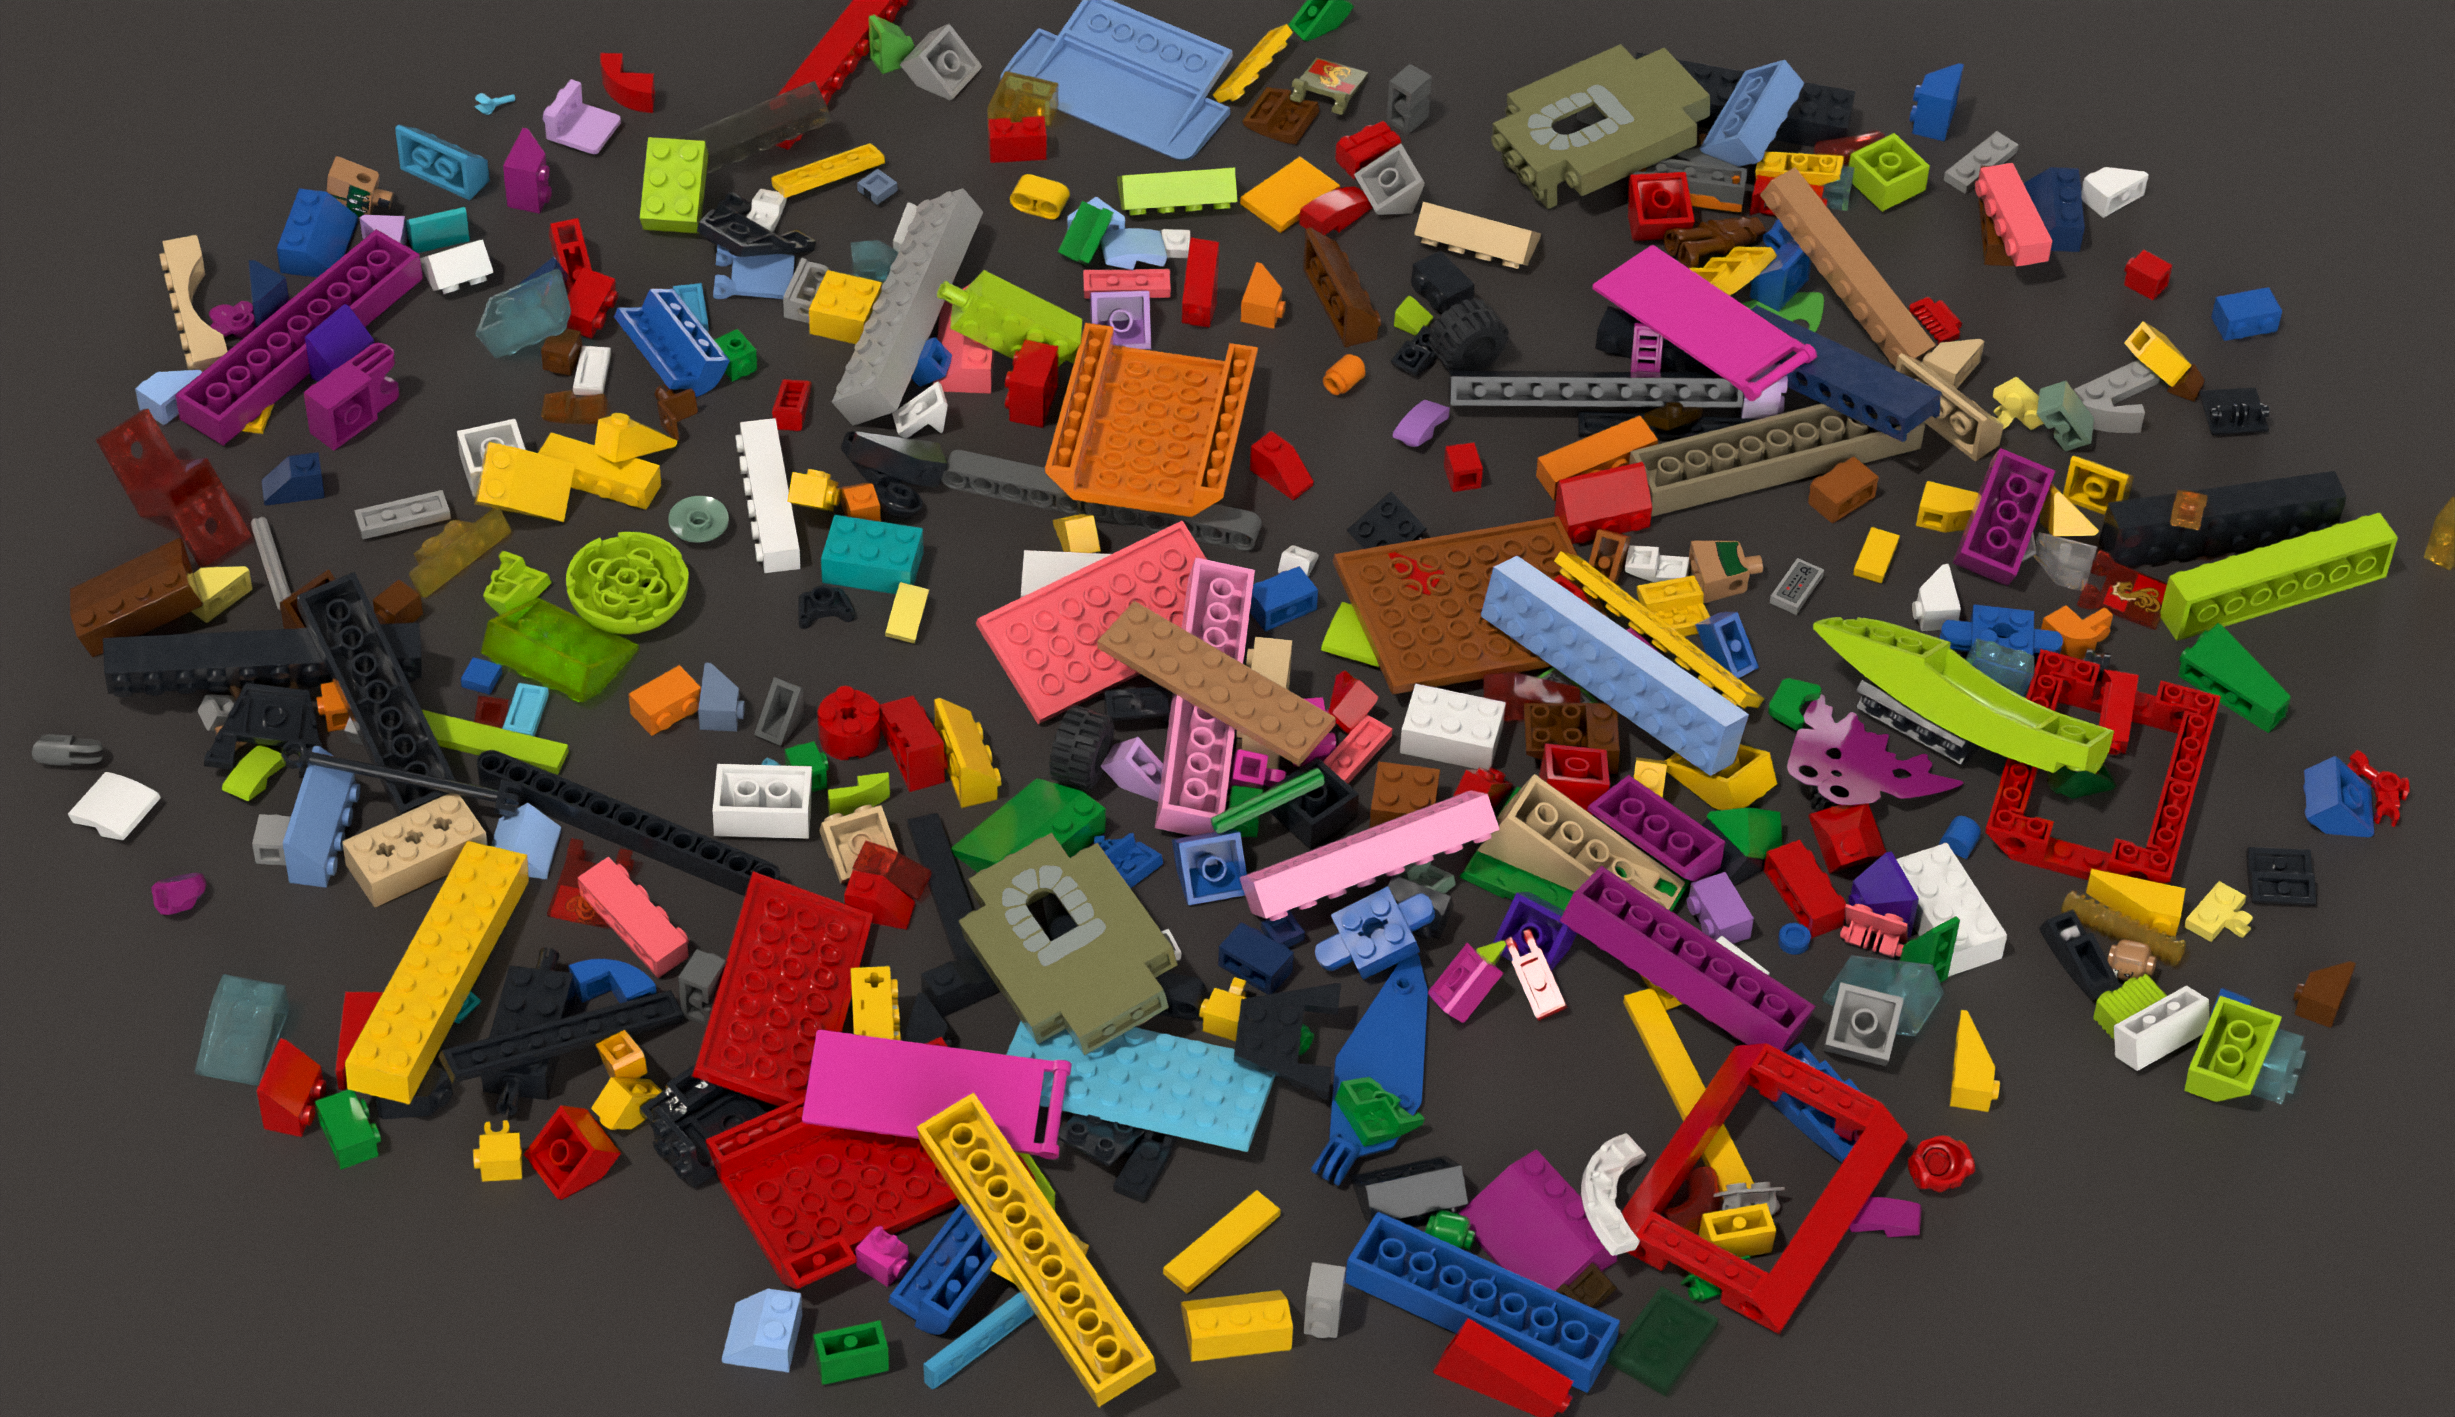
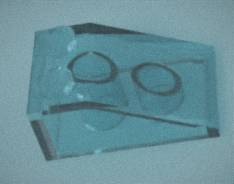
(242, 1029)

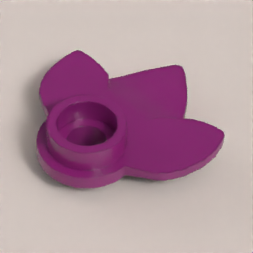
(234, 319)

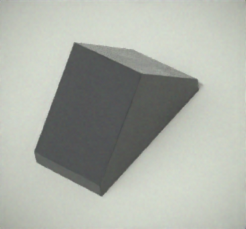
(781, 712)

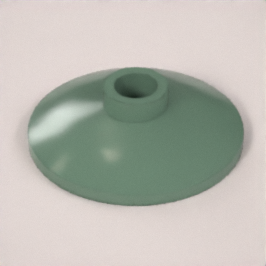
(698, 519)

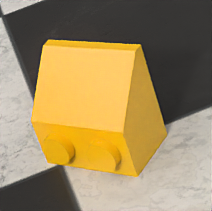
(2095, 485)

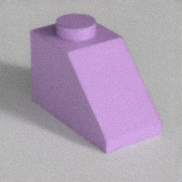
(1134, 768)

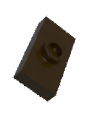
(1672, 416)

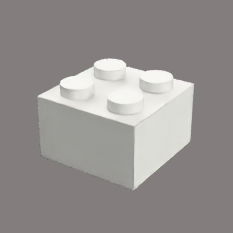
(474, 441)

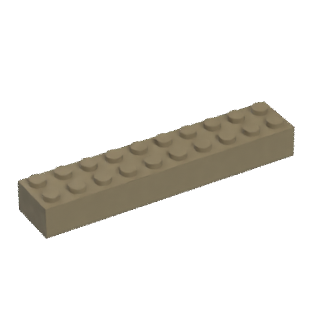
(1762, 455)

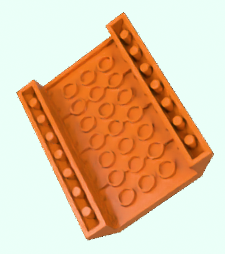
(1149, 425)

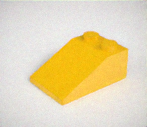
(524, 482)
(1731, 787)

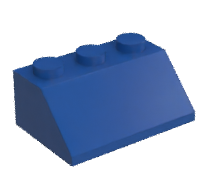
(315, 234)

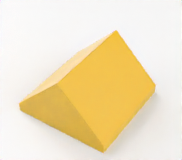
(2062, 517)

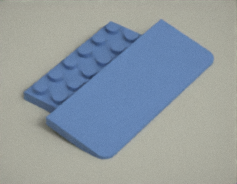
(1131, 76)

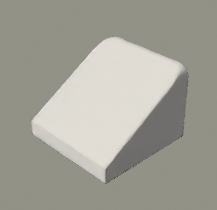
(1297, 556)

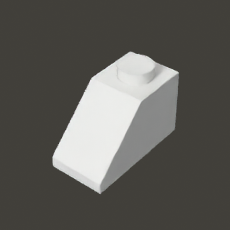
(2112, 189)
(1937, 601)

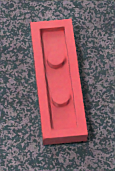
(1152, 280)
(1358, 748)

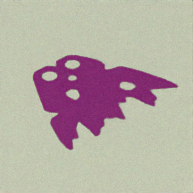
(1863, 761)

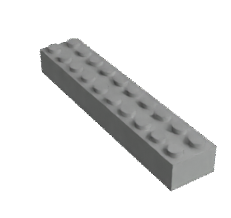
(907, 307)

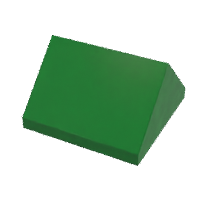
(1750, 829)

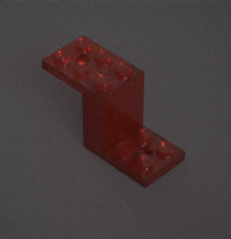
(173, 487)

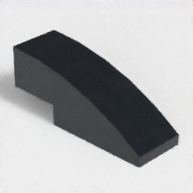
(2079, 954)

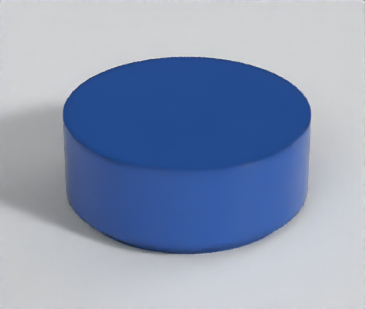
(1794, 938)

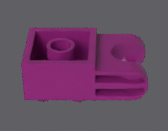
(351, 396)

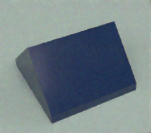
(268, 291)

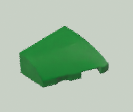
(1374, 1112)

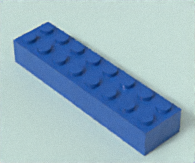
(1454, 1285)

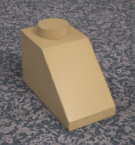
(1955, 359)

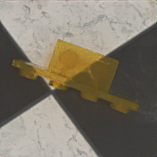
(455, 549)

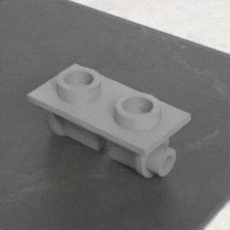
(1739, 1196)

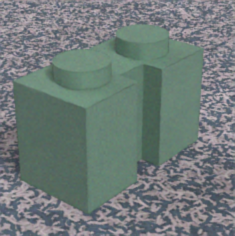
(2066, 412)

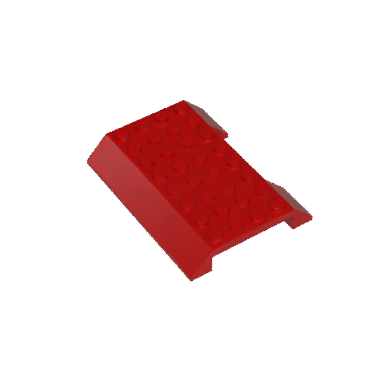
(823, 1188)

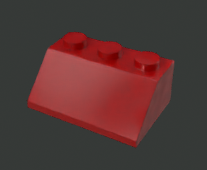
(1604, 499)

